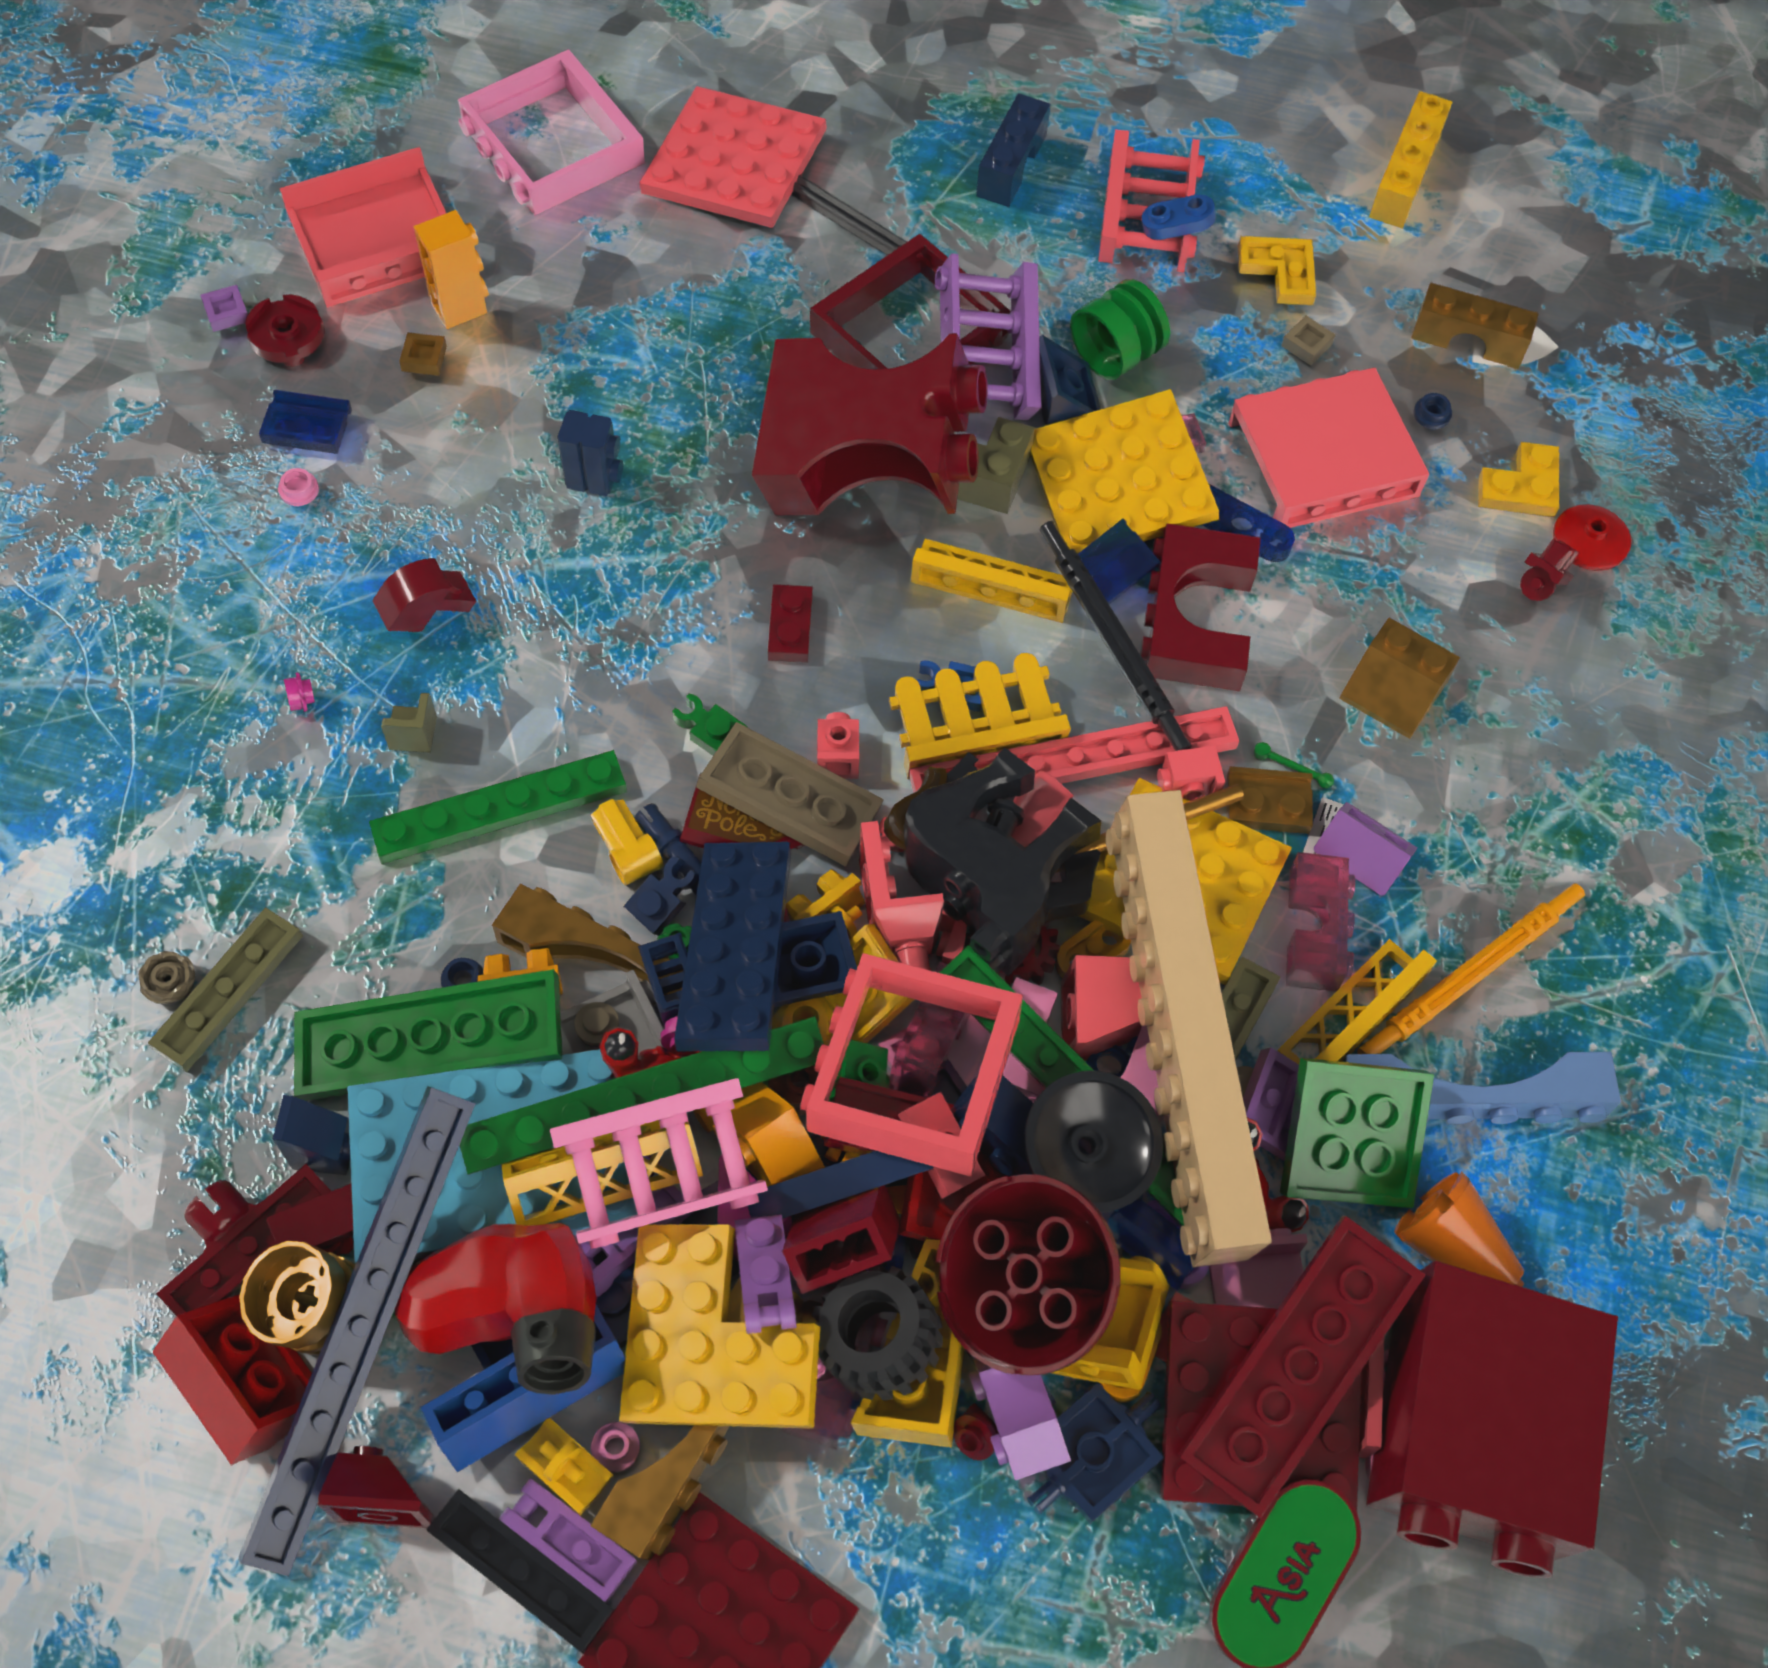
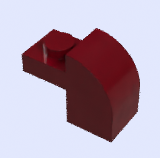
(416, 592)

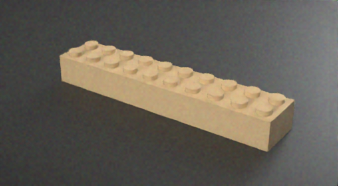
(1187, 1032)

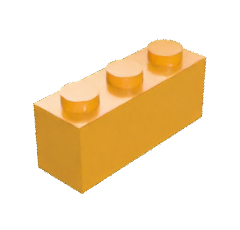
(452, 268)

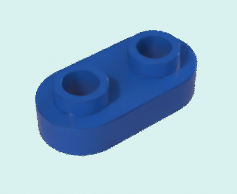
(1178, 217)

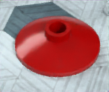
(1595, 534)

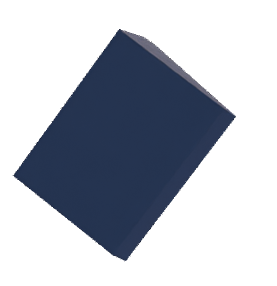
(1065, 384)

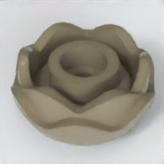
(166, 965)

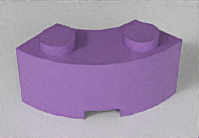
(1024, 1418)

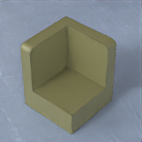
(411, 726)

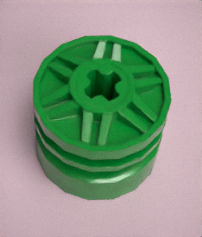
(1120, 329)

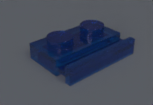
(305, 421)
(1118, 560)

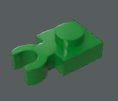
(708, 727)

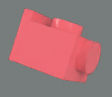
(839, 745)
(1192, 771)

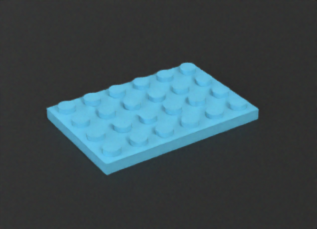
(384, 1114)

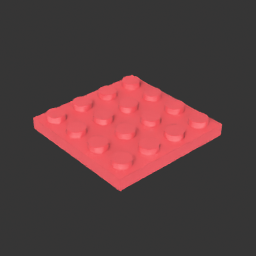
(733, 156)

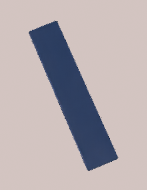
(834, 1184)

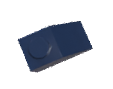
(312, 1137)

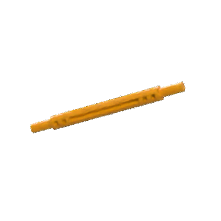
(1470, 973)

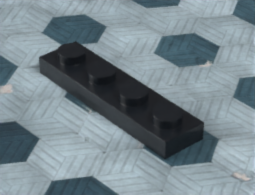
(520, 1571)

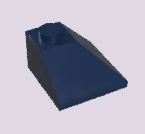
(813, 959)

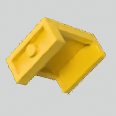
(1126, 1345)

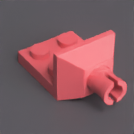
(906, 923)

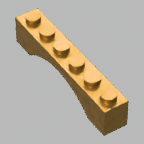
(538, 921)
(646, 1504)

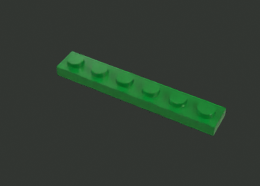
(497, 807)

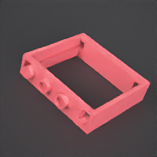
(896, 1136)

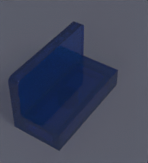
(1152, 1236)

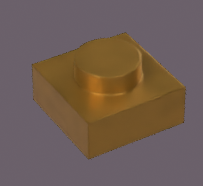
(423, 353)

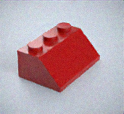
(232, 1378)

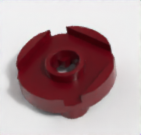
(288, 346)

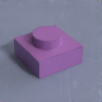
(224, 308)

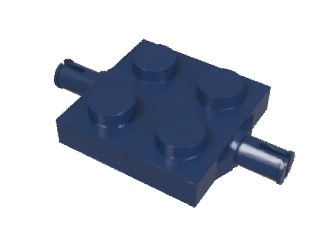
(1105, 1452)

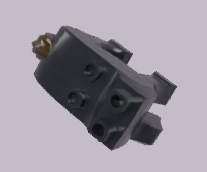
(986, 873)

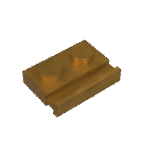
(1272, 799)

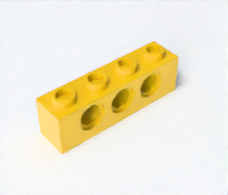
(1410, 159)

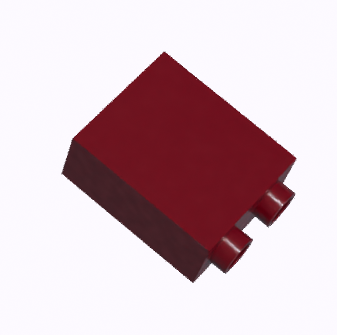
(1495, 1420)

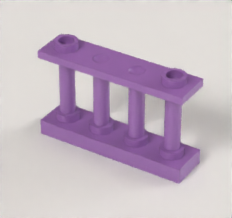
(1021, 322)

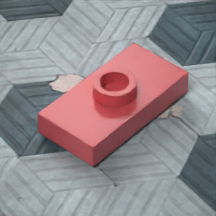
(936, 1115)

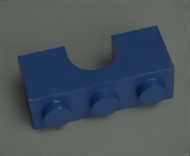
(1014, 142)

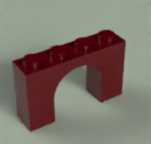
(1176, 646)

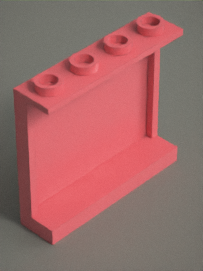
(361, 224)
(1331, 447)

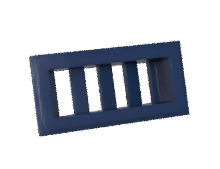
(655, 950)

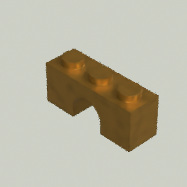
(1501, 326)

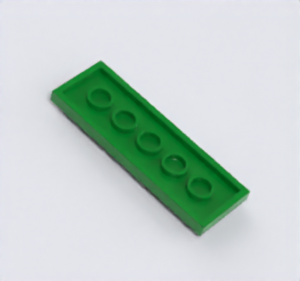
(427, 1033)

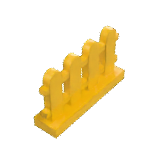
(1000, 727)

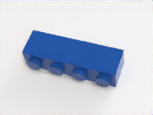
(497, 1409)

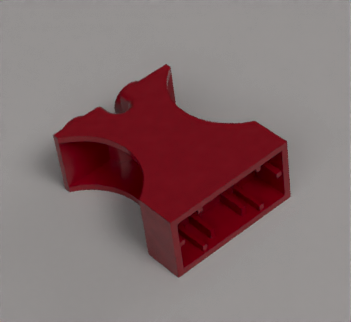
(853, 425)

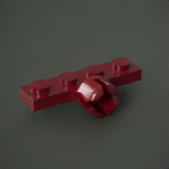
(232, 1239)

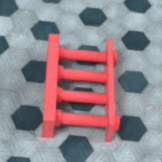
(1122, 183)

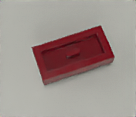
(790, 623)

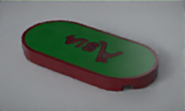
(1285, 1575)

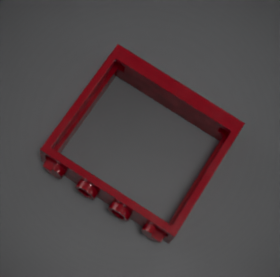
(880, 280)

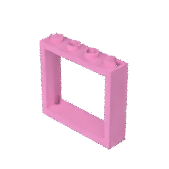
(533, 85)

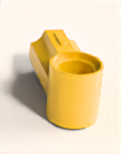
(629, 849)

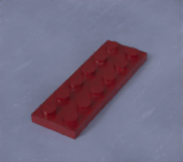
(1301, 1366)

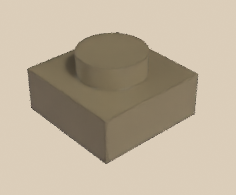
(1308, 340)

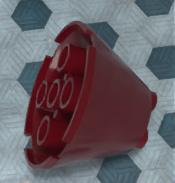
(1028, 1274)

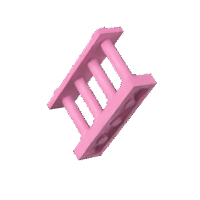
(625, 1127)

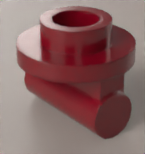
(973, 1433)

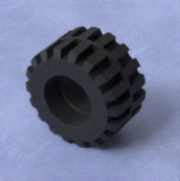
(899, 1361)

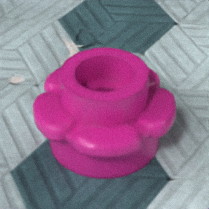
(299, 692)

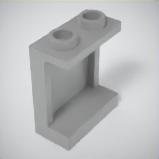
(635, 1012)

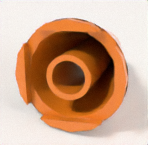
(1459, 1231)

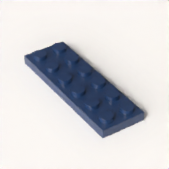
(734, 948)

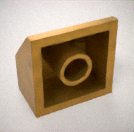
(1399, 677)

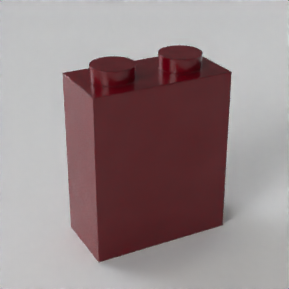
(841, 1238)

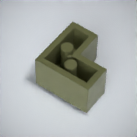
(1000, 466)

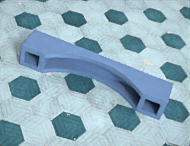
(1574, 1087)

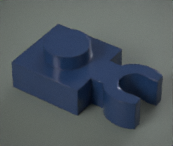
(658, 900)

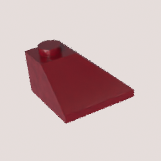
(371, 1491)

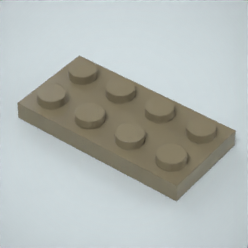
(789, 793)

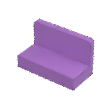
(1372, 849)

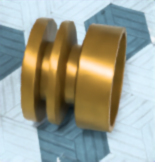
(294, 1295)

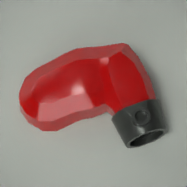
(505, 1286)

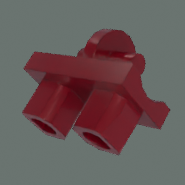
(1548, 570)

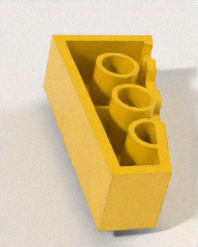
(930, 1409)

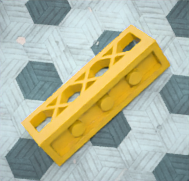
(991, 580)
(1368, 1016)
(556, 1165)

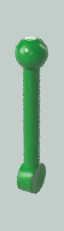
(1263, 751)

